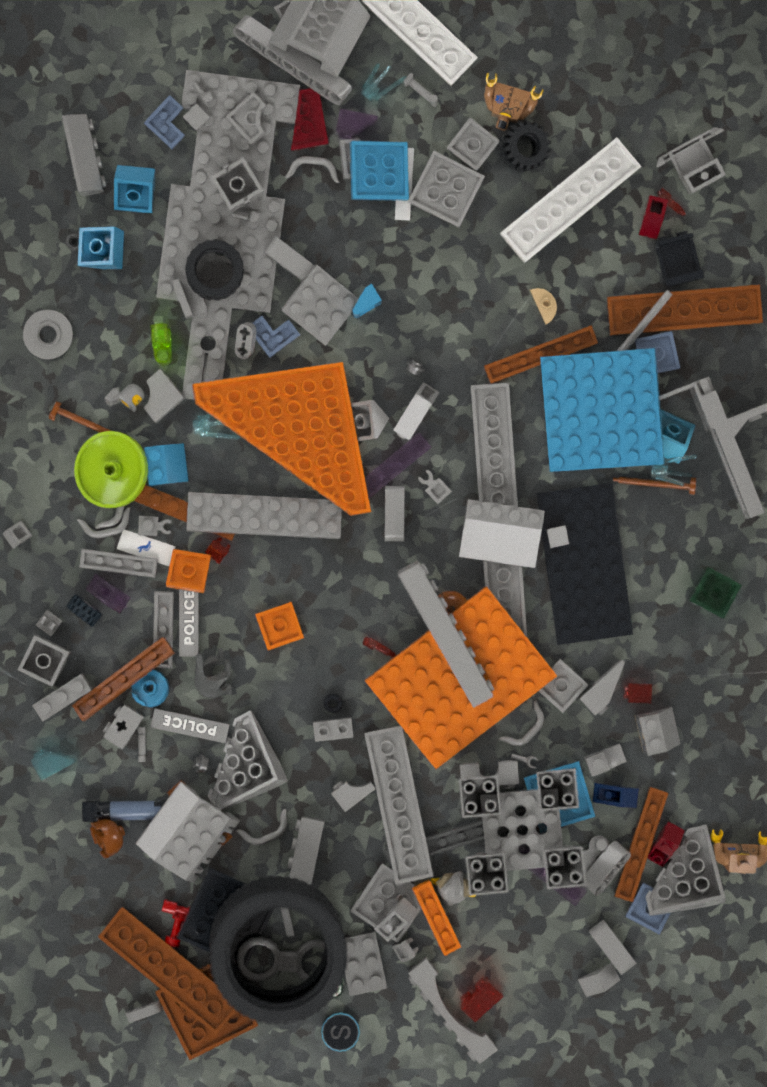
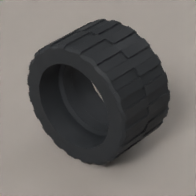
(231, 253)

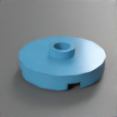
(141, 692)

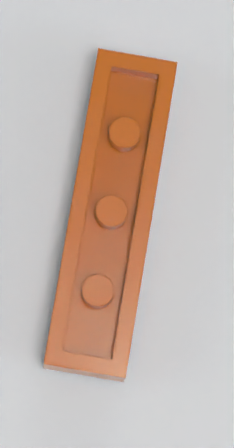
(436, 917)

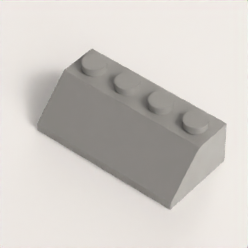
(83, 154)

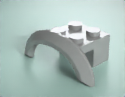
(695, 162)

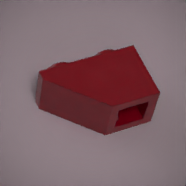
(653, 217)
(666, 844)

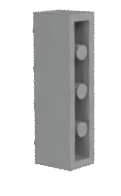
(306, 848)

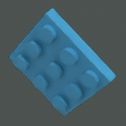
(379, 170)
(571, 815)

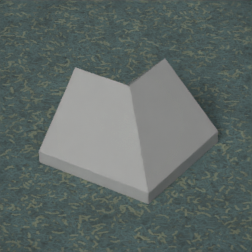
(368, 420)

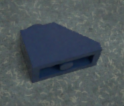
(615, 795)

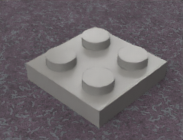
(473, 144)
(564, 687)

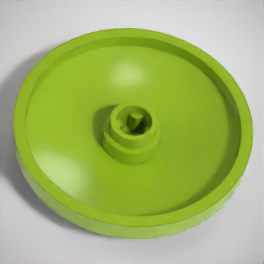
(111, 469)

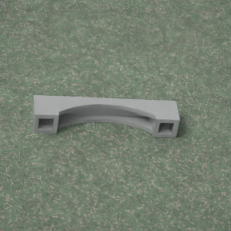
(478, 1044)

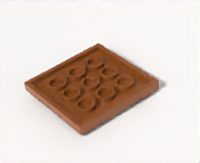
(192, 1033)

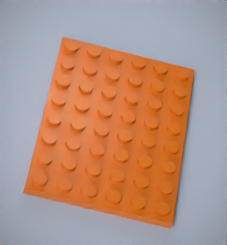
(429, 699)

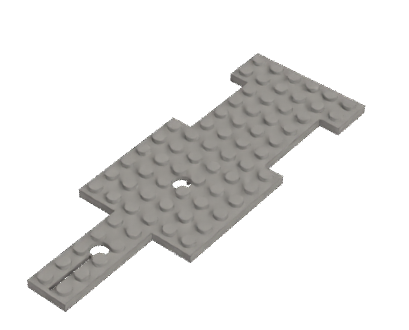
(201, 214)

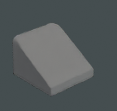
(17, 534)
(557, 536)

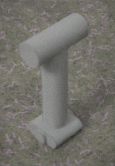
(409, 81)

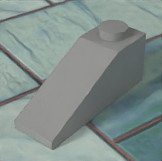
(600, 693)

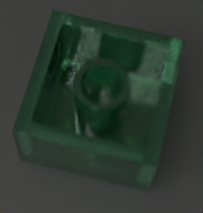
(714, 592)

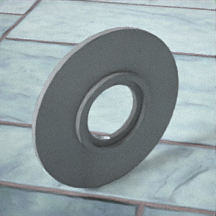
(63, 338)

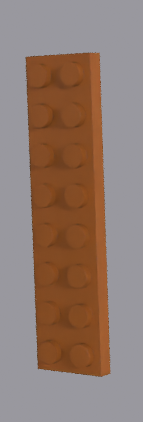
(687, 309)
(167, 969)

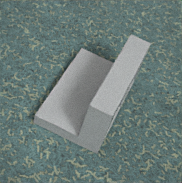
(190, 302)

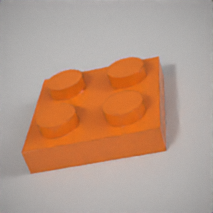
(188, 571)
(279, 626)

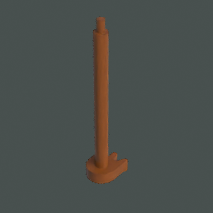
(58, 410)
(657, 483)

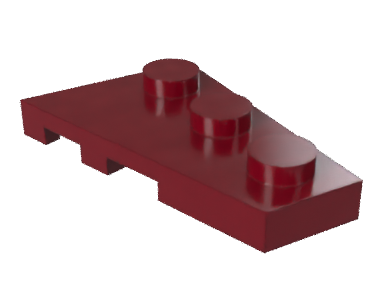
(309, 122)

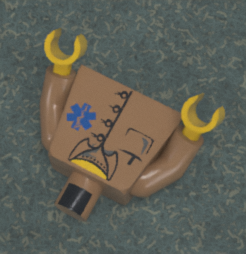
(509, 102)
(739, 857)

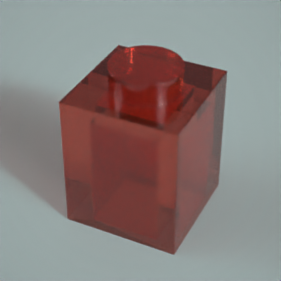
(638, 692)

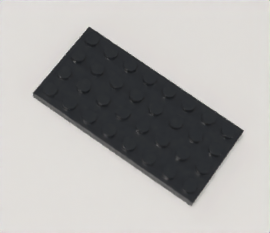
(588, 572)

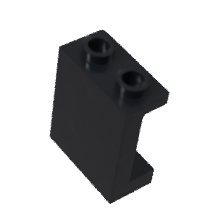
(678, 259)

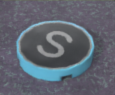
(340, 1031)

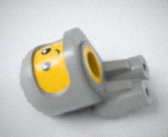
(129, 396)

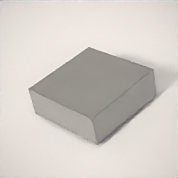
(196, 117)

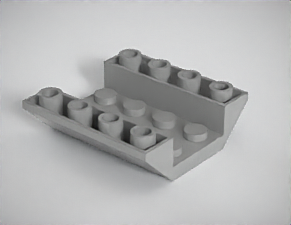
(322, 30)

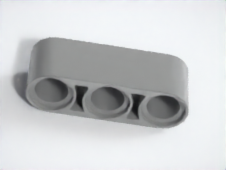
(289, 258)
(394, 513)
(606, 867)
(612, 947)

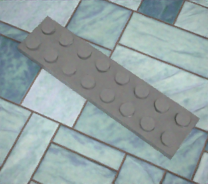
(263, 515)
(398, 805)

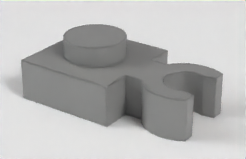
(436, 489)
(150, 526)

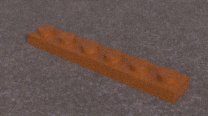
(531, 357)
(169, 505)
(123, 679)
(641, 844)

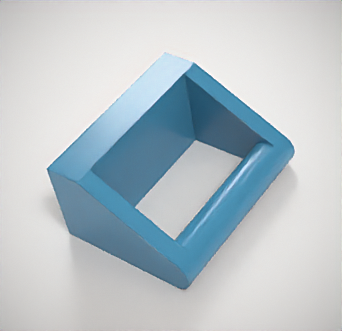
(368, 300)

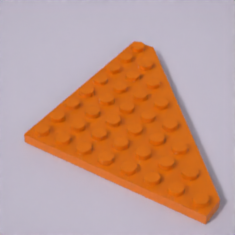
(299, 422)

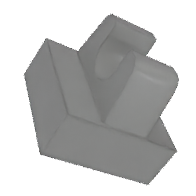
(49, 623)
(404, 950)

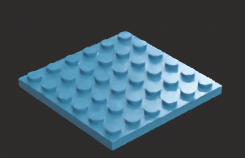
(602, 410)

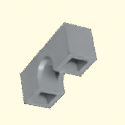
(62, 697)
(506, 772)

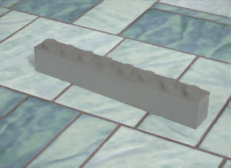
(445, 633)

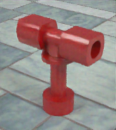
(178, 913)

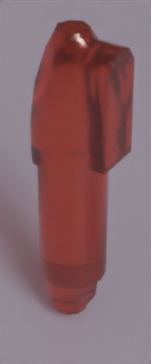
(662, 193)
(374, 644)

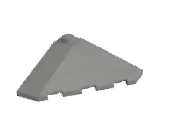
(248, 765)
(690, 877)

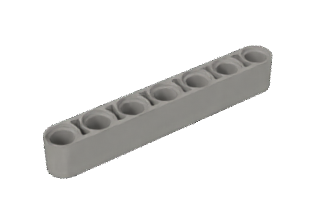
(292, 61)

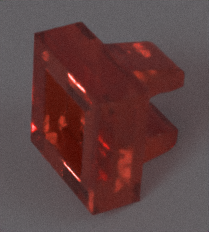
(217, 551)

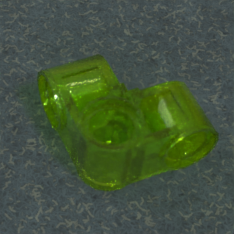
(161, 342)

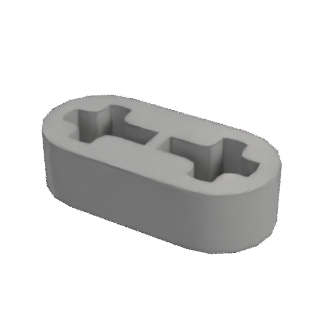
(247, 341)
(144, 1011)

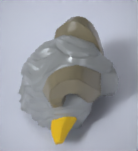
(452, 887)

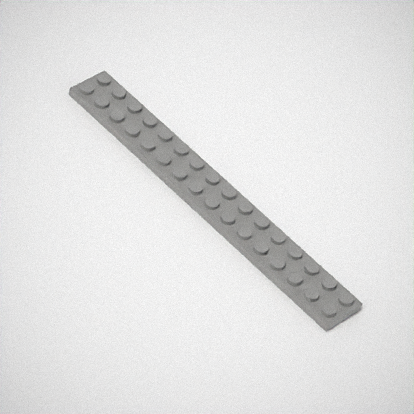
(497, 485)

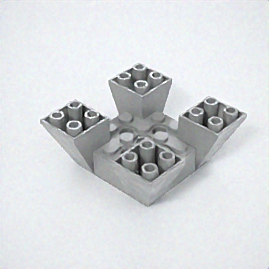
(561, 862)

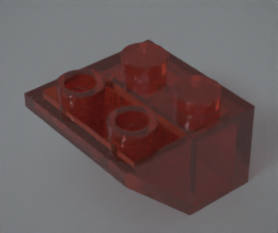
(480, 999)

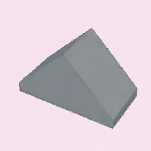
(599, 980)

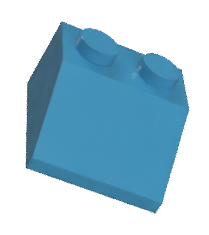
(134, 189)
(101, 247)
(166, 464)

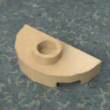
(545, 303)

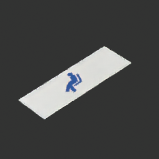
(145, 547)

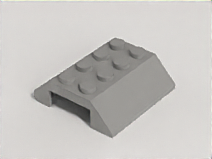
(186, 833)

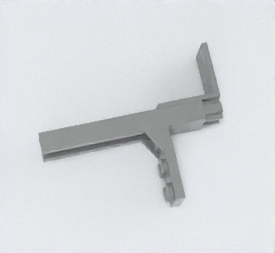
(723, 434)

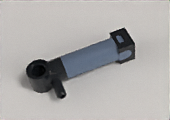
(120, 810)

